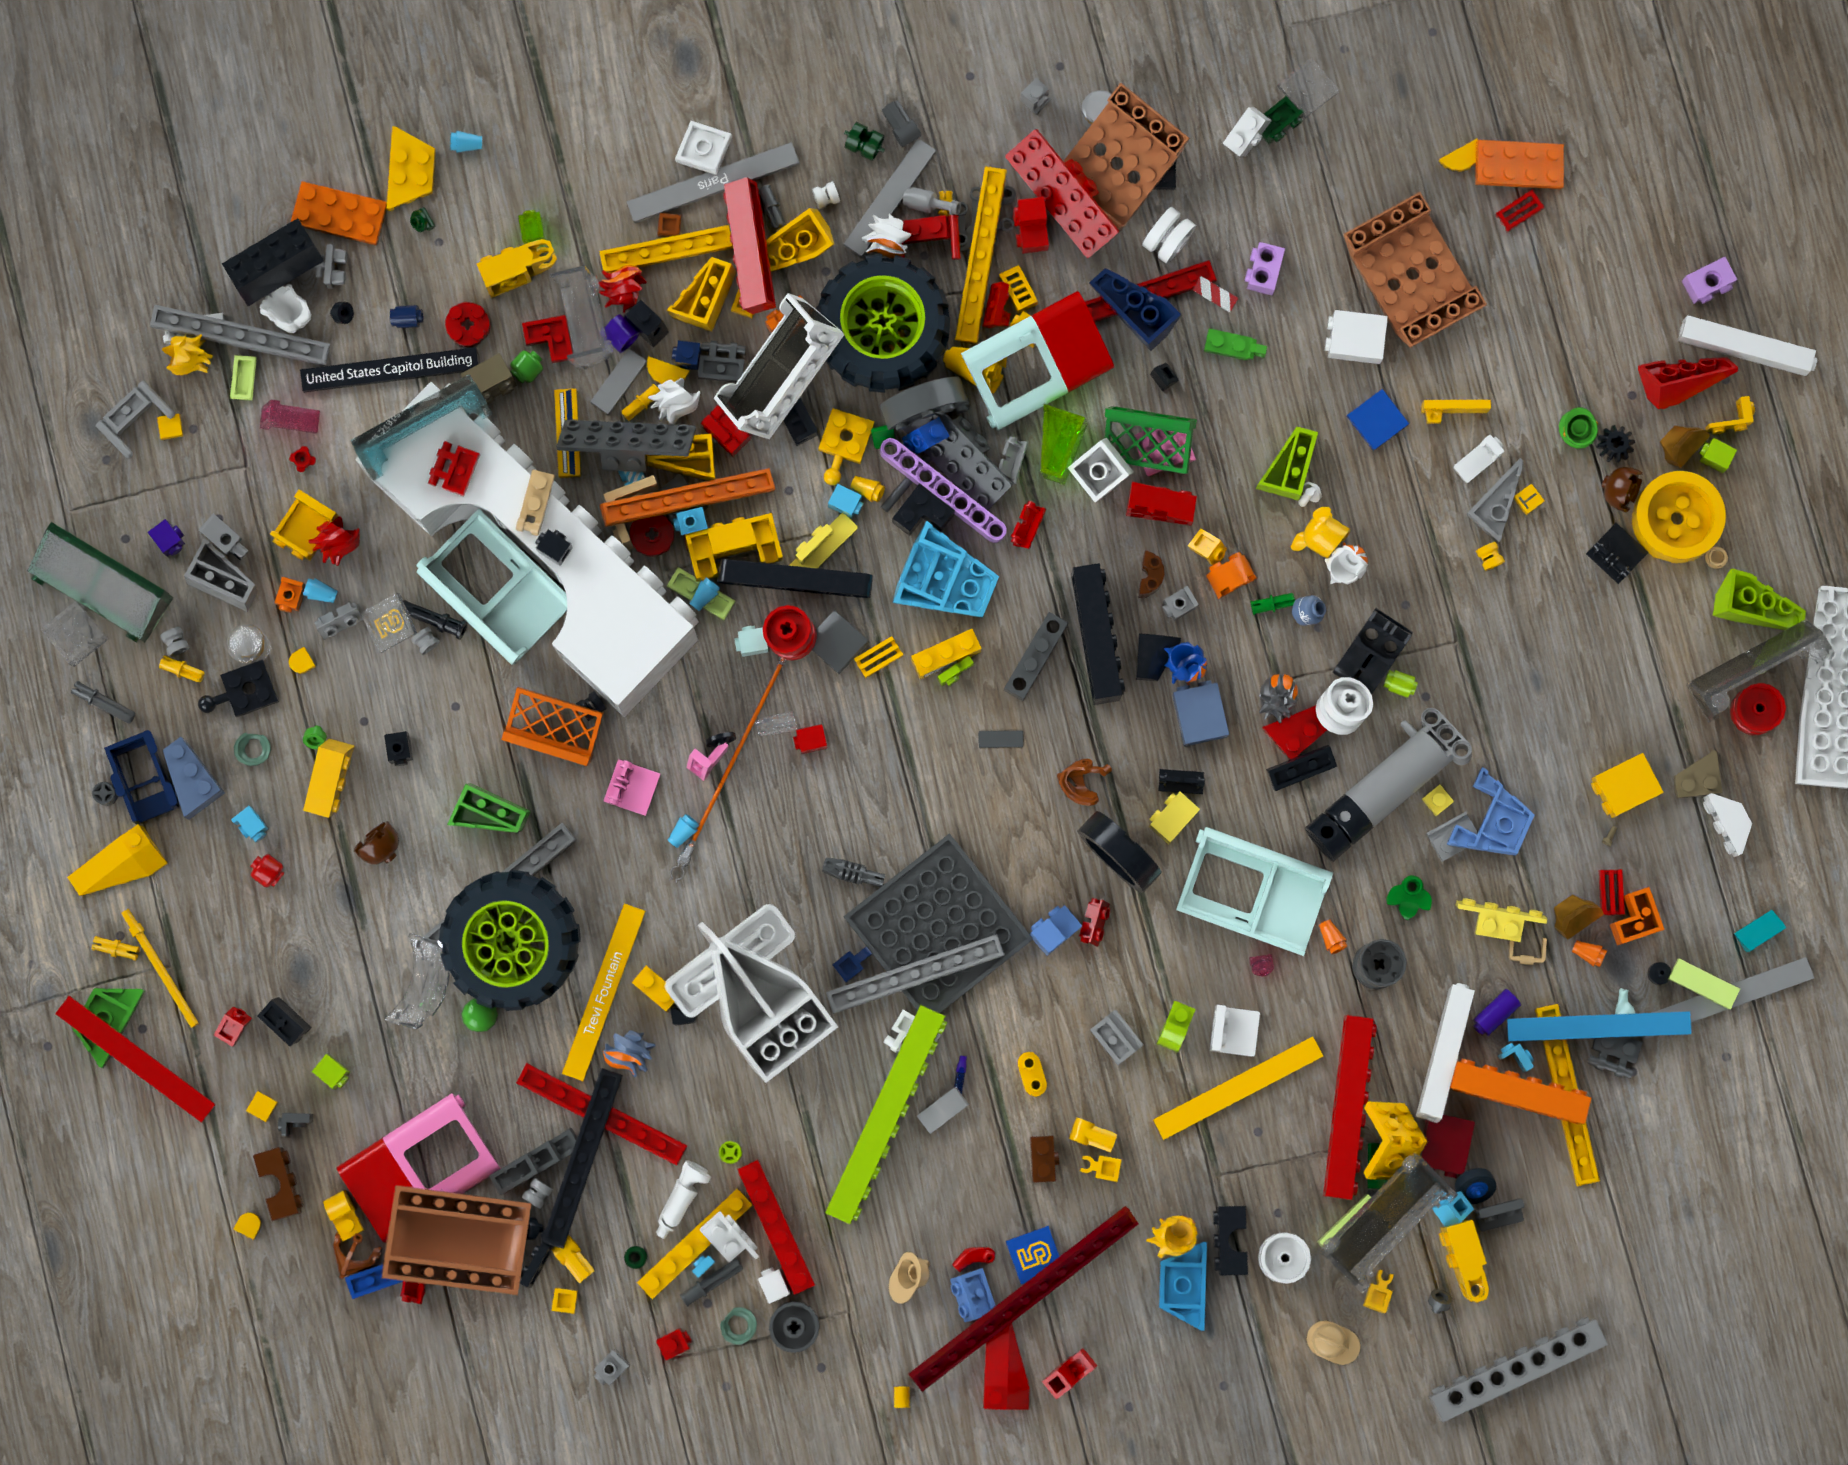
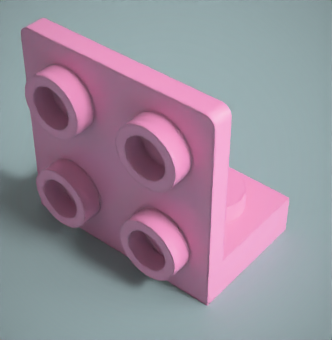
(1168, 448)

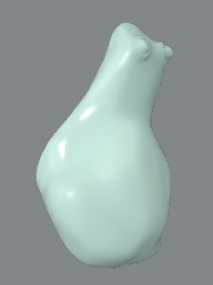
(1623, 1005)

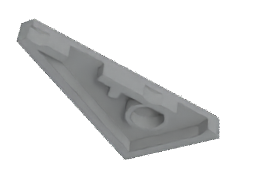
(1493, 508)

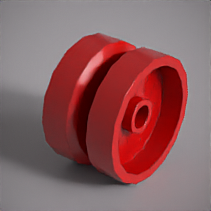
(785, 644)
(1770, 711)

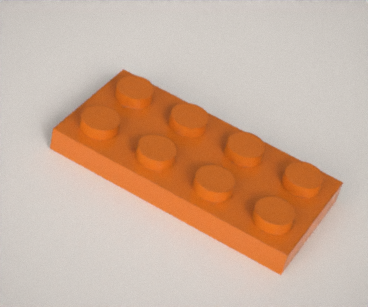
(1519, 164)
(339, 213)

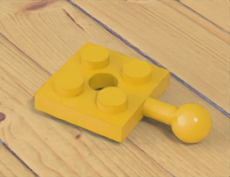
(848, 450)

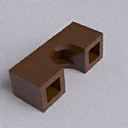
(286, 1201)

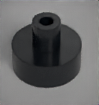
(342, 312)
(1654, 973)
(533, 1229)

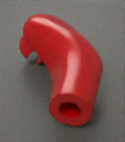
(973, 1255)

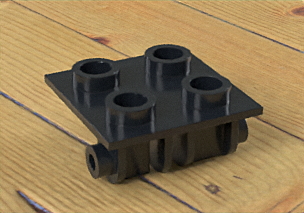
(1617, 553)

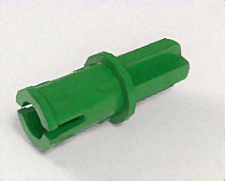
(1272, 603)

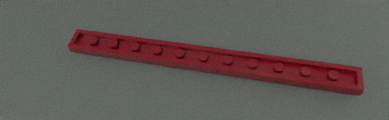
(1023, 1298)

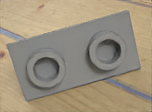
(1014, 453)
(329, 625)

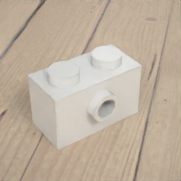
(1247, 132)

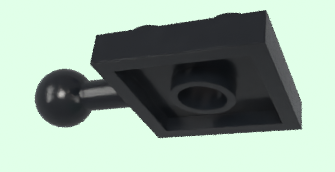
(234, 684)

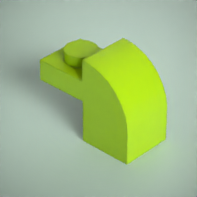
(1176, 1026)

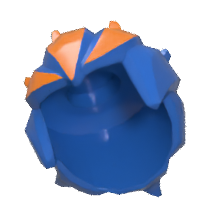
(1186, 662)

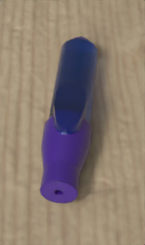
(960, 1073)

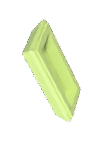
(243, 377)

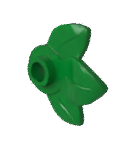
(1407, 900)

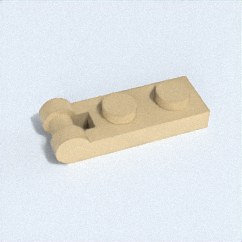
(535, 502)

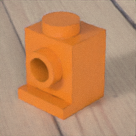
(293, 603)

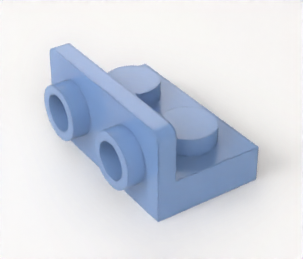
(972, 1294)

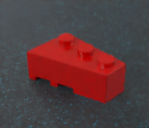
(1161, 504)

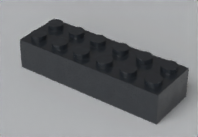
(1096, 634)

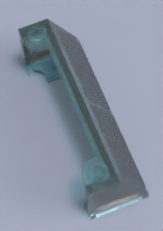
(371, 443)

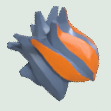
(628, 1052)

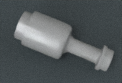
(927, 201)

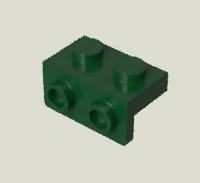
(1283, 116)

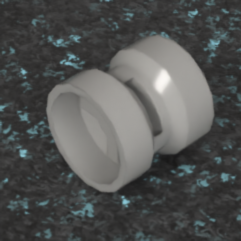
(174, 641)
(537, 1193)

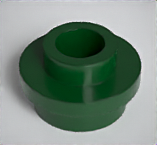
(628, 1257)

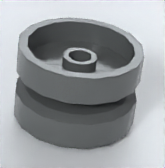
(792, 1340)

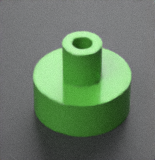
(314, 737)

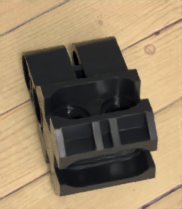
(1362, 646)

